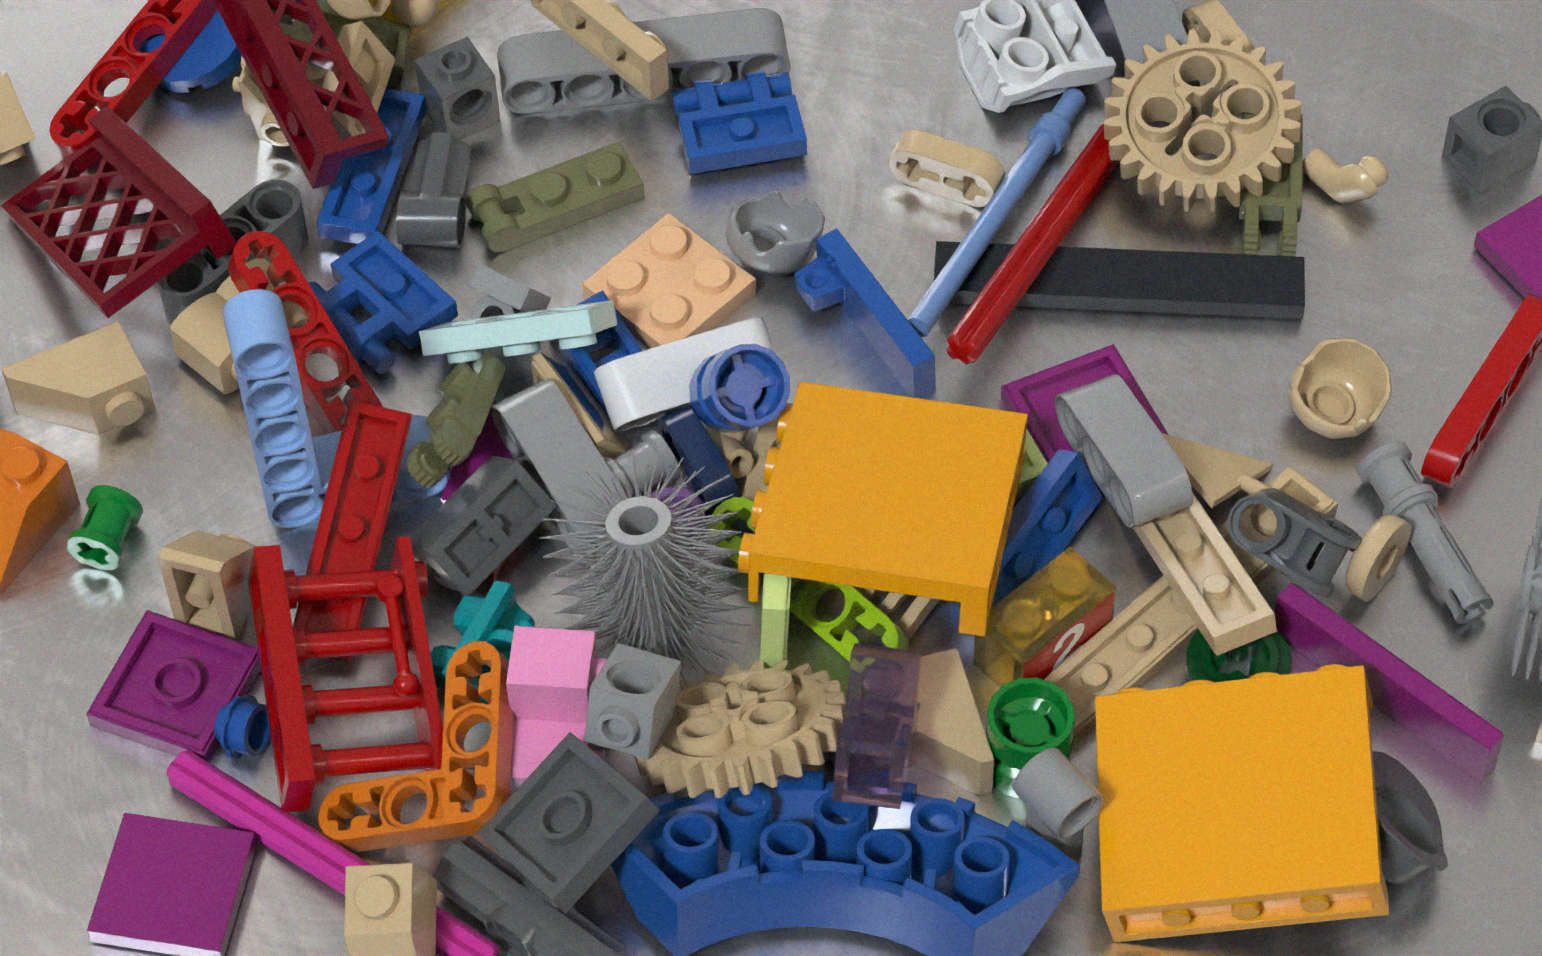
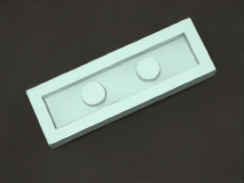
(519, 332)

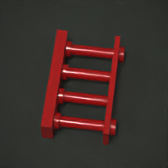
(296, 706)

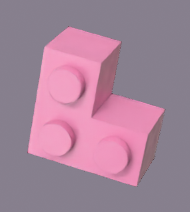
(548, 692)

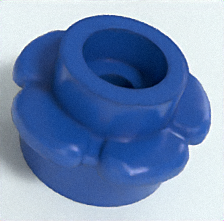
(243, 727)

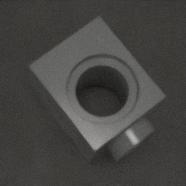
(458, 89)
(1493, 139)

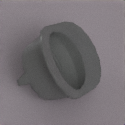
(1406, 822)

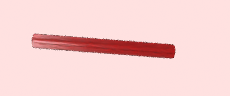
(1031, 251)

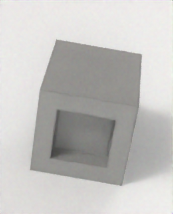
(632, 701)

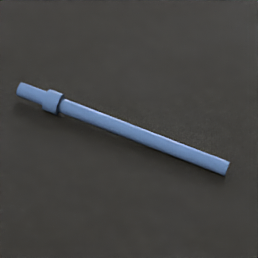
(1045, 140)

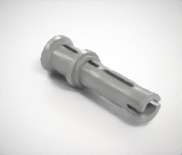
(1407, 497)

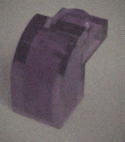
(878, 727)

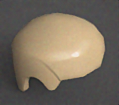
(1340, 388)

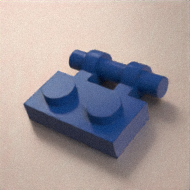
(739, 122)
(392, 291)

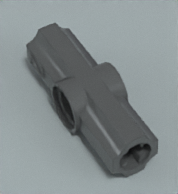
(514, 909)

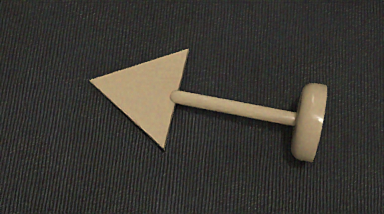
(1222, 473)

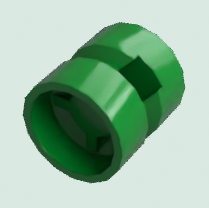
(1023, 722)

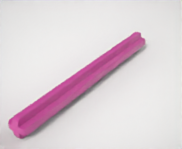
(300, 842)

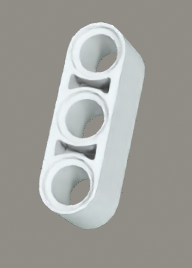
(658, 379)

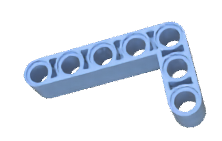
(290, 461)

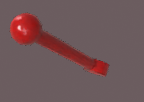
(389, 591)

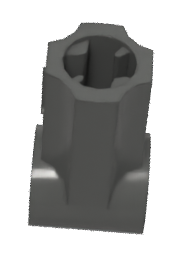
(435, 205)

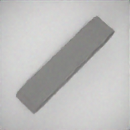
(559, 74)

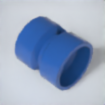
(739, 388)

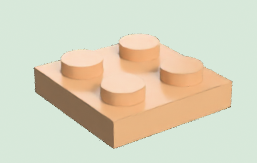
(671, 284)

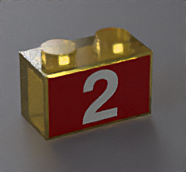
(1045, 620)

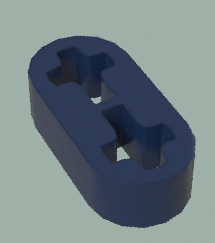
(691, 441)

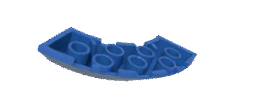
(798, 859)

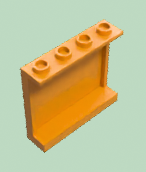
(888, 497)
(1238, 804)

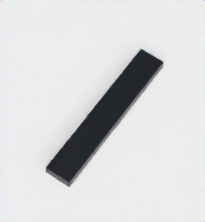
(1149, 281)

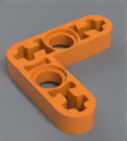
(447, 787)

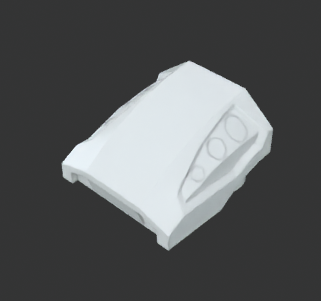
(1027, 51)

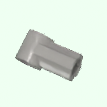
(1057, 800)

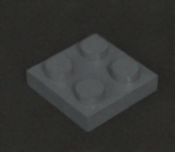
(568, 822)

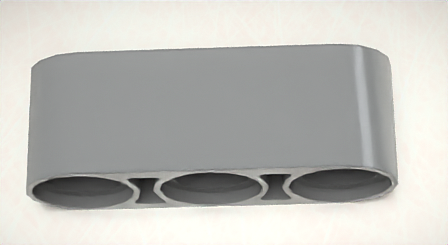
(1123, 450)
(556, 451)

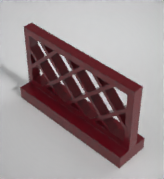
(149, 186)

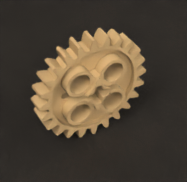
(1243, 146)
(747, 729)

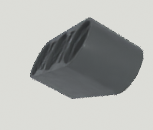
(268, 207)

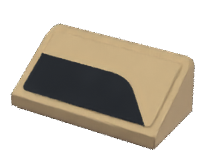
(584, 405)

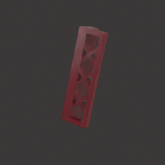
(291, 95)

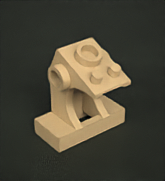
(369, 61)

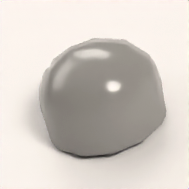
(774, 234)

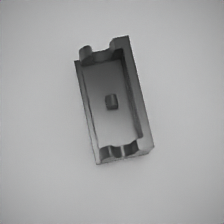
(481, 524)

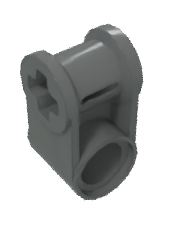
(1296, 541)

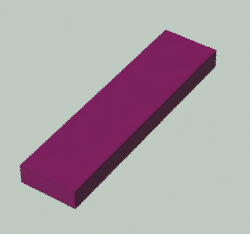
(1394, 685)

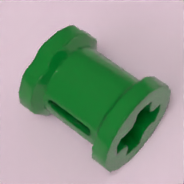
(104, 527)

